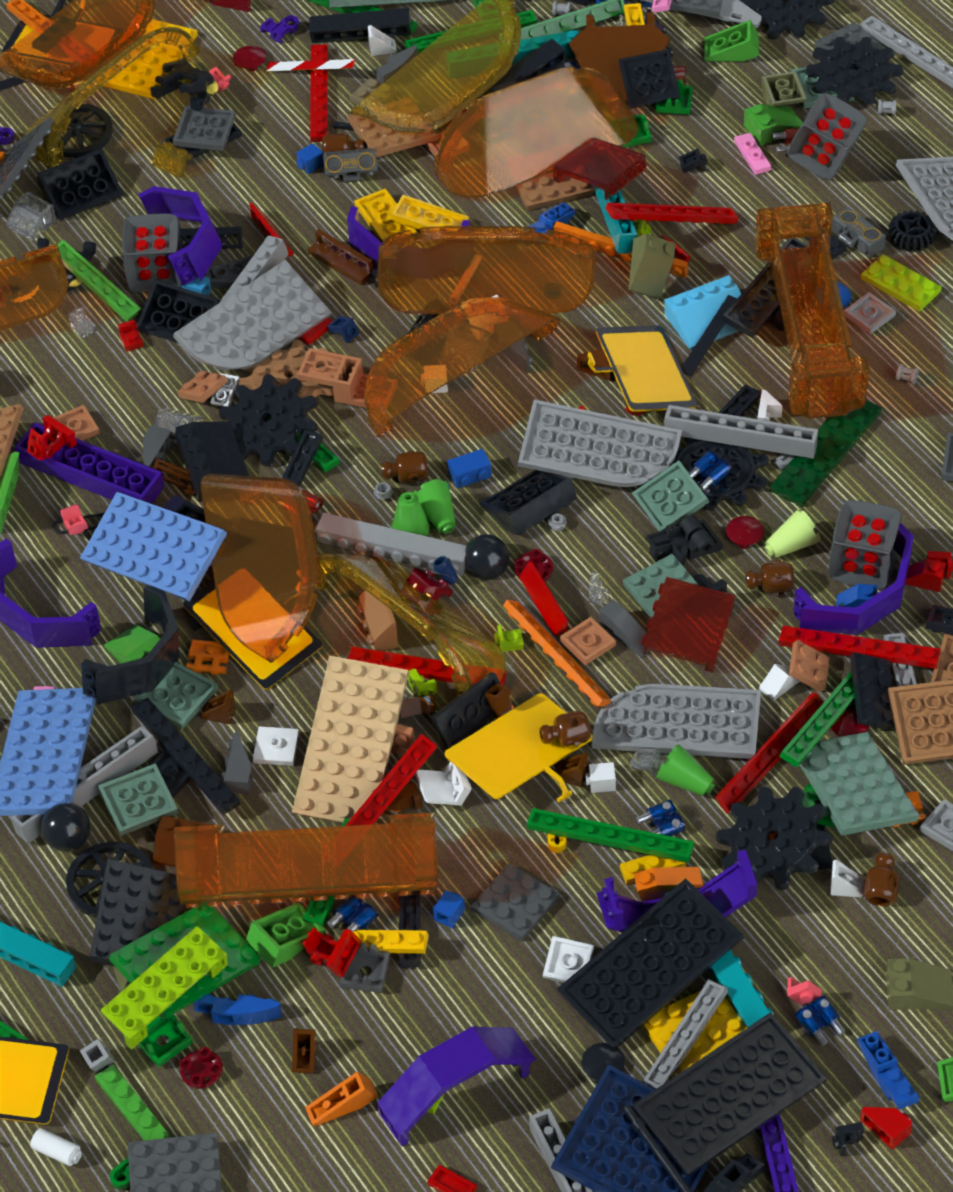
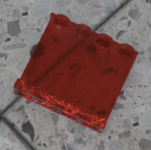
(601, 165)
(688, 622)

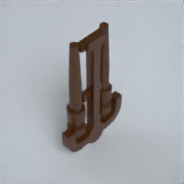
(181, 484)

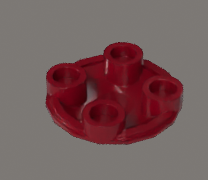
(249, 57)
(745, 531)
(540, 560)
(848, 724)
(201, 1068)

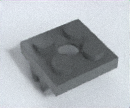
(371, 958)

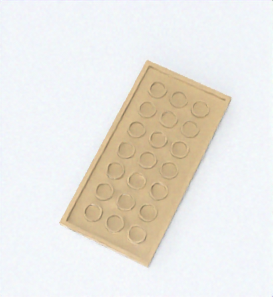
(349, 738)

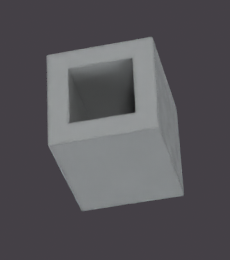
(97, 1055)

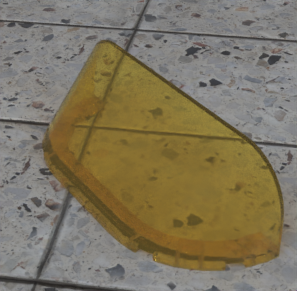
(447, 72)
(51, 150)
(460, 644)

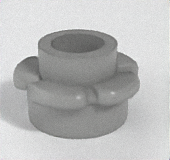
(383, 491)
(557, 522)

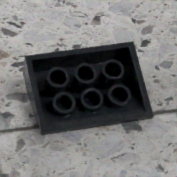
(79, 184)
(172, 308)
(209, 450)
(529, 500)

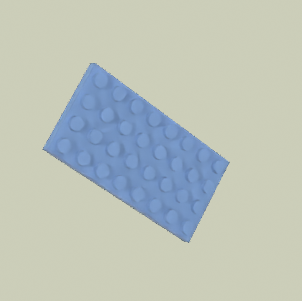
(153, 546)
(44, 750)

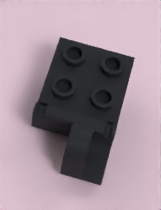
(689, 540)

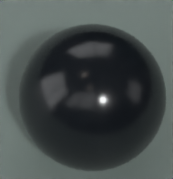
(486, 557)
(65, 827)

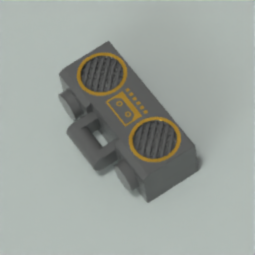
(341, 162)
(858, 232)

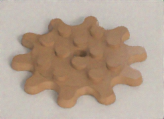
(280, 365)

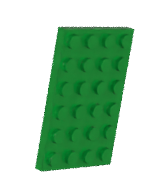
(145, 951)

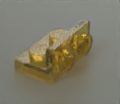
(171, 159)

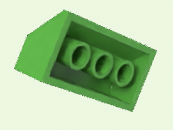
(7, 485)

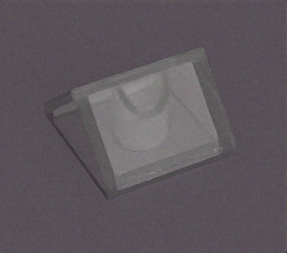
(171, 418)

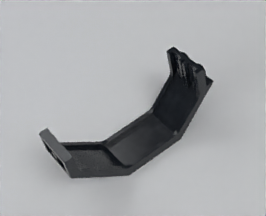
(142, 674)

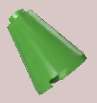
(437, 505)
(410, 515)
(685, 772)

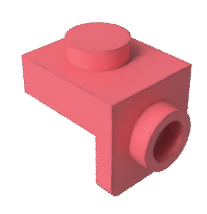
(223, 82)
(73, 520)
(802, 992)

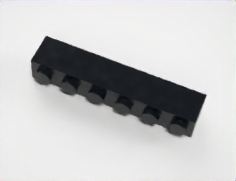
(355, 25)
(537, 63)

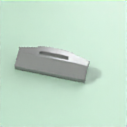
(782, 461)

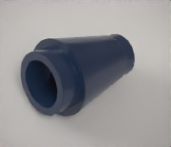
(444, 566)

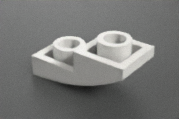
(225, 395)

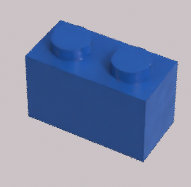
(469, 468)

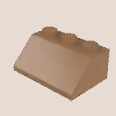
(378, 622)

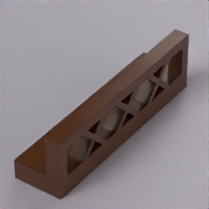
(340, 259)

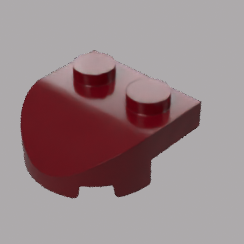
(427, 583)

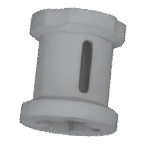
(560, 8)
(886, 107)
(912, 377)

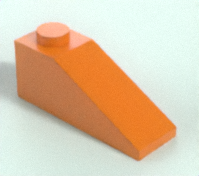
(658, 881)
(342, 1099)

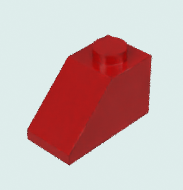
(926, 574)
(887, 1124)

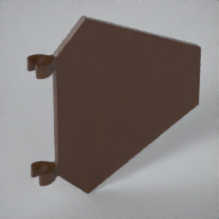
(604, 46)

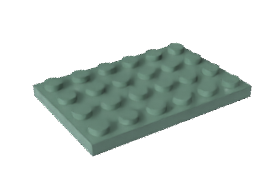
(857, 785)

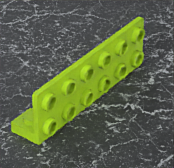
(164, 984)

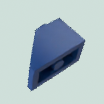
(856, 595)

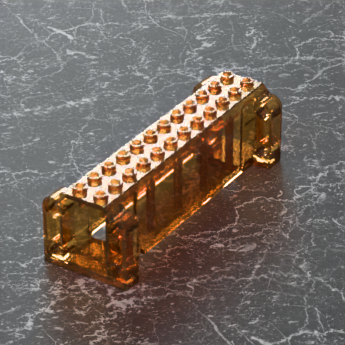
(822, 373)
(306, 862)

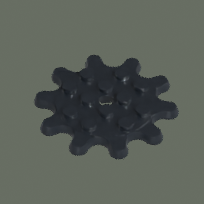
(788, 15)
(838, 77)
(283, 429)
(740, 478)
(795, 837)

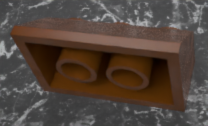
(165, 840)

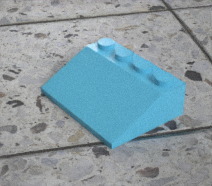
(695, 309)

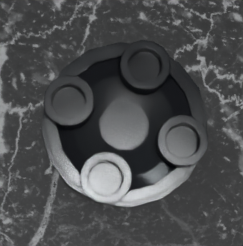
(597, 1059)

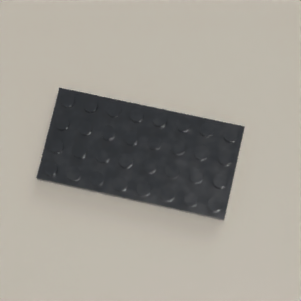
(650, 964)
(729, 1094)

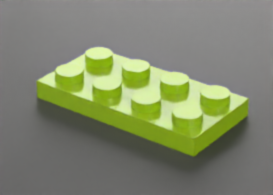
(901, 282)

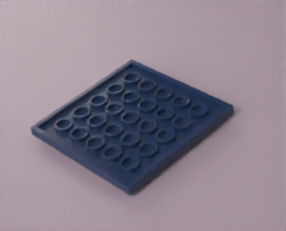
(607, 1151)

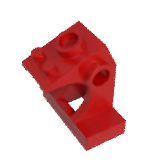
(55, 433)
(335, 954)

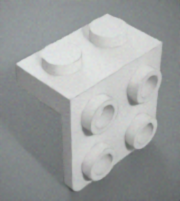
(444, 787)

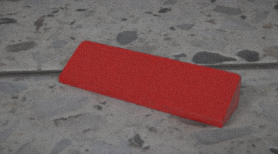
(266, 225)
(544, 599)

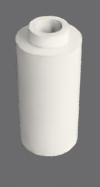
(56, 1147)

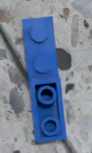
(547, 220)
(244, 1011)
(886, 1070)

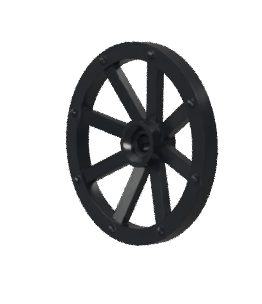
(79, 125)
(93, 852)

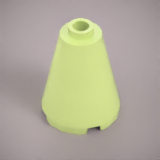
(792, 535)

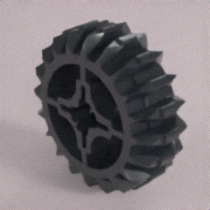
(912, 230)

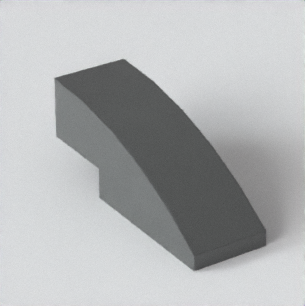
(395, 63)
(624, 626)

